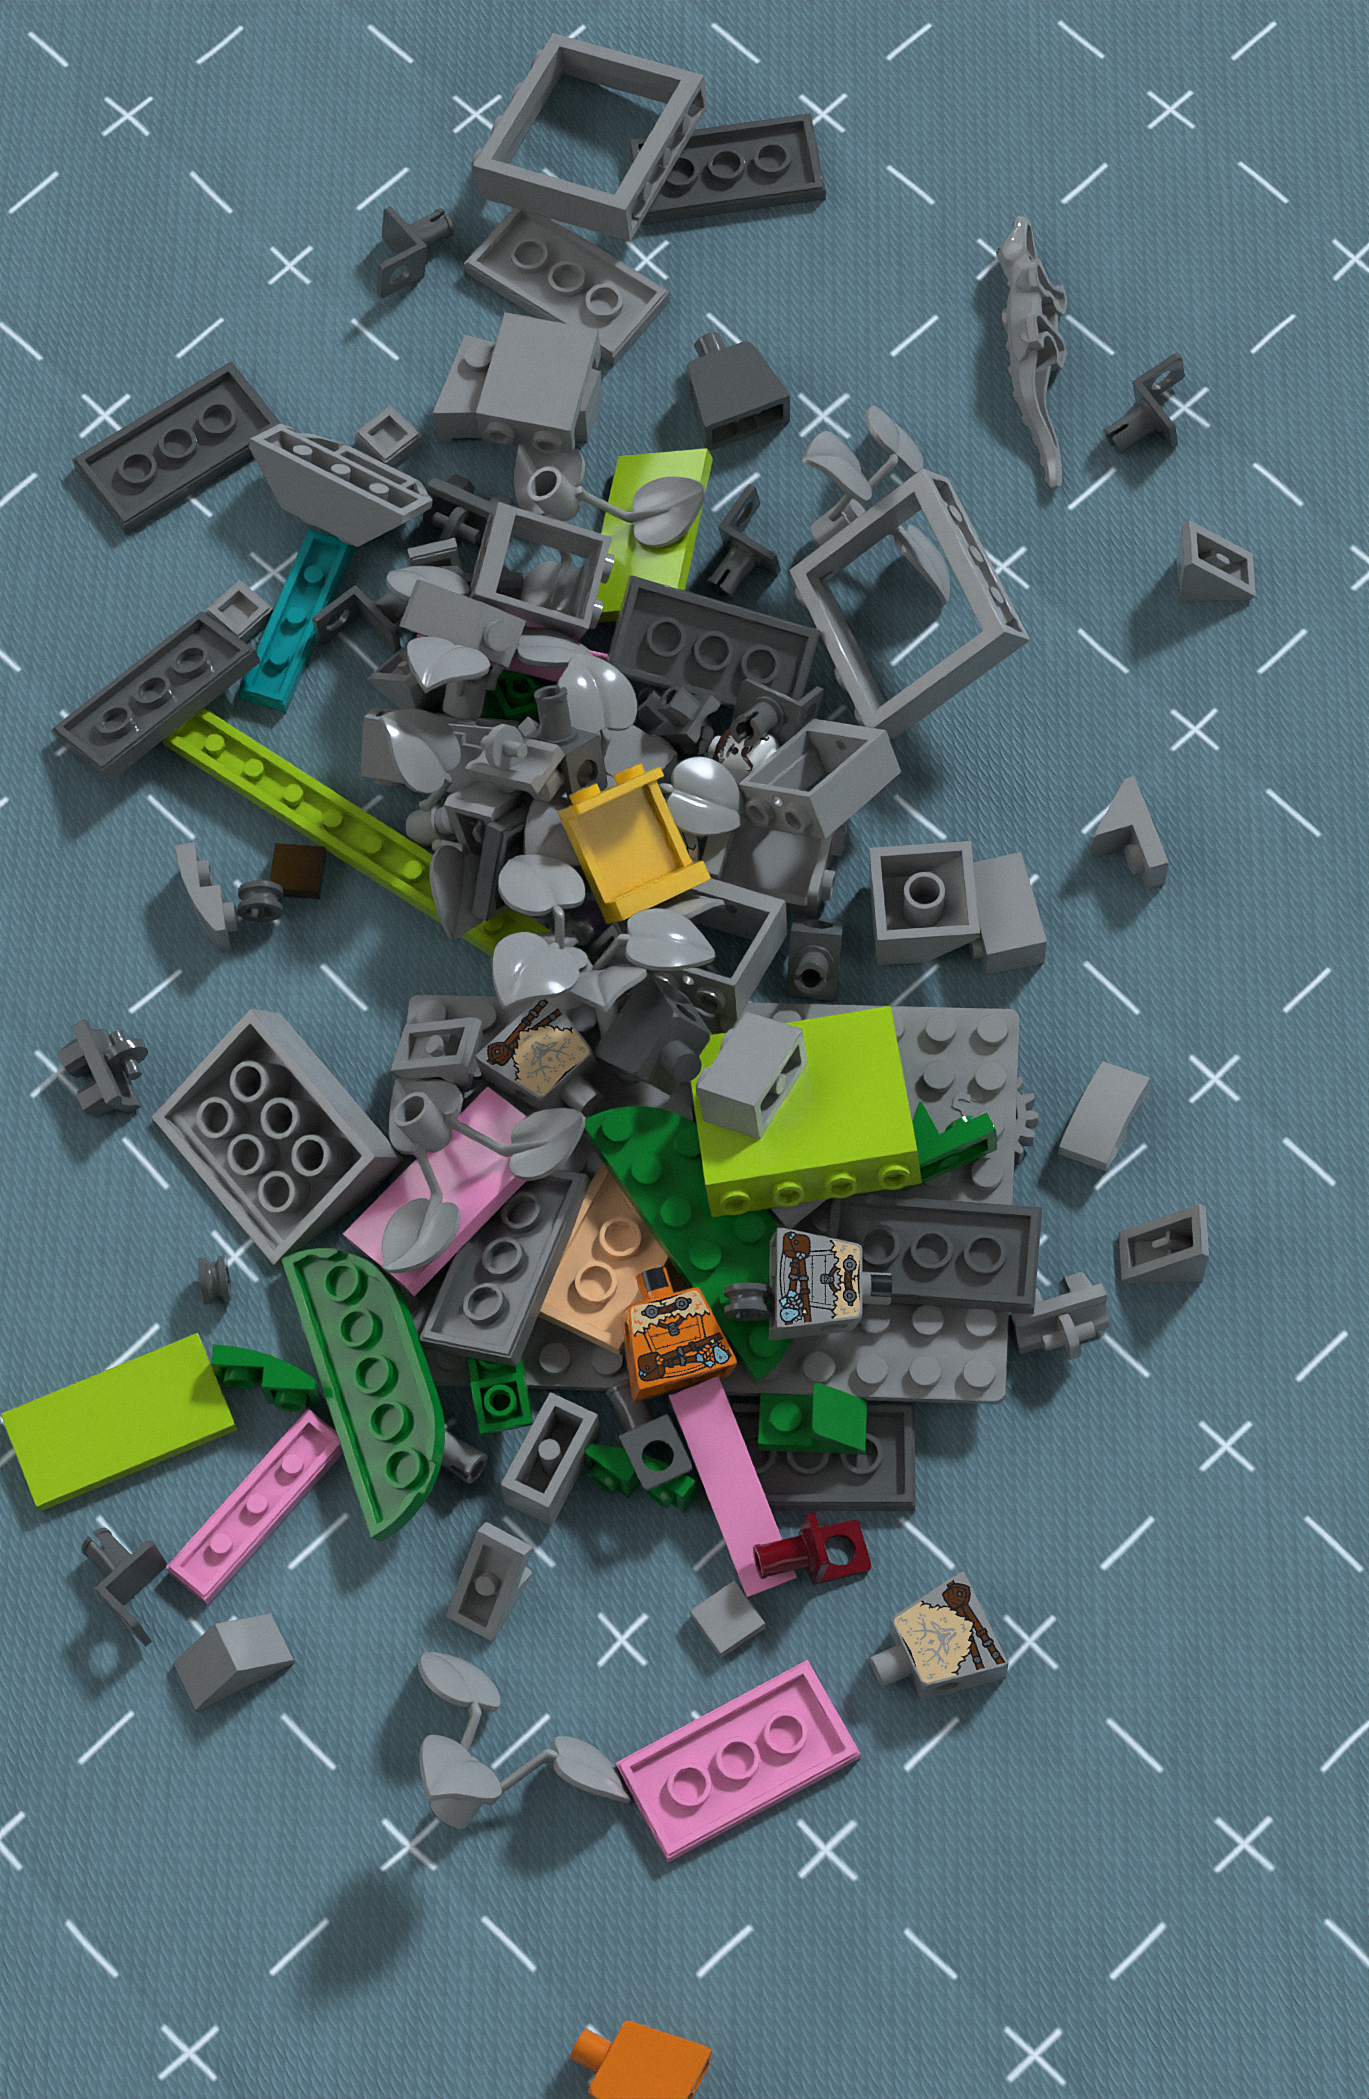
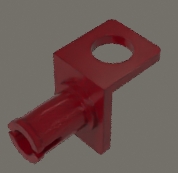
(809, 1552)

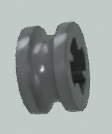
(260, 901)
(215, 1279)
(748, 1301)

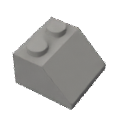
(922, 901)

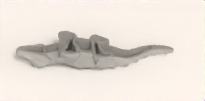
(1033, 338)

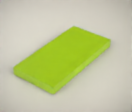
(661, 565)
(118, 1422)

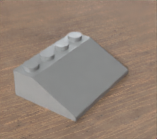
(276, 1135)

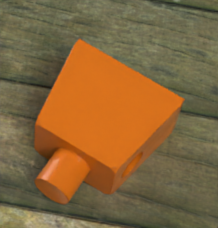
(642, 2064)

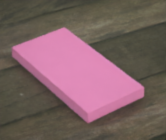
(468, 1177)
(737, 1761)

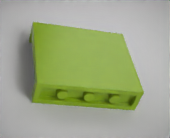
(836, 1131)

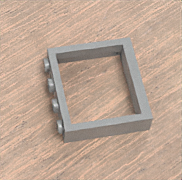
(569, 202)
(1000, 623)

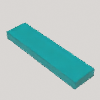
(290, 630)

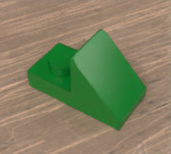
(959, 1144)
(813, 1423)

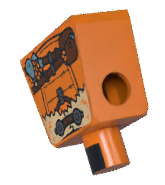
(672, 1339)

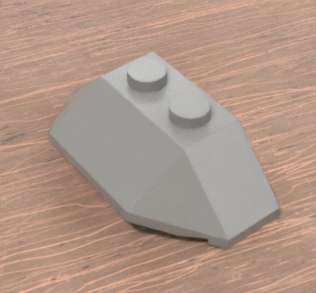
(336, 485)

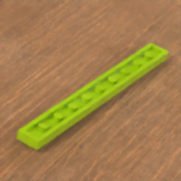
(327, 819)

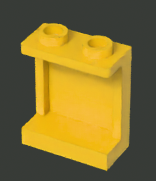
(629, 844)

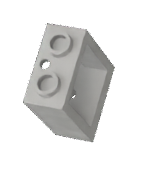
(513, 521)
(857, 771)
(753, 918)

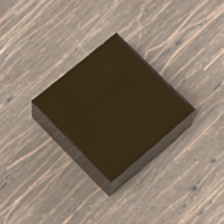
(299, 869)

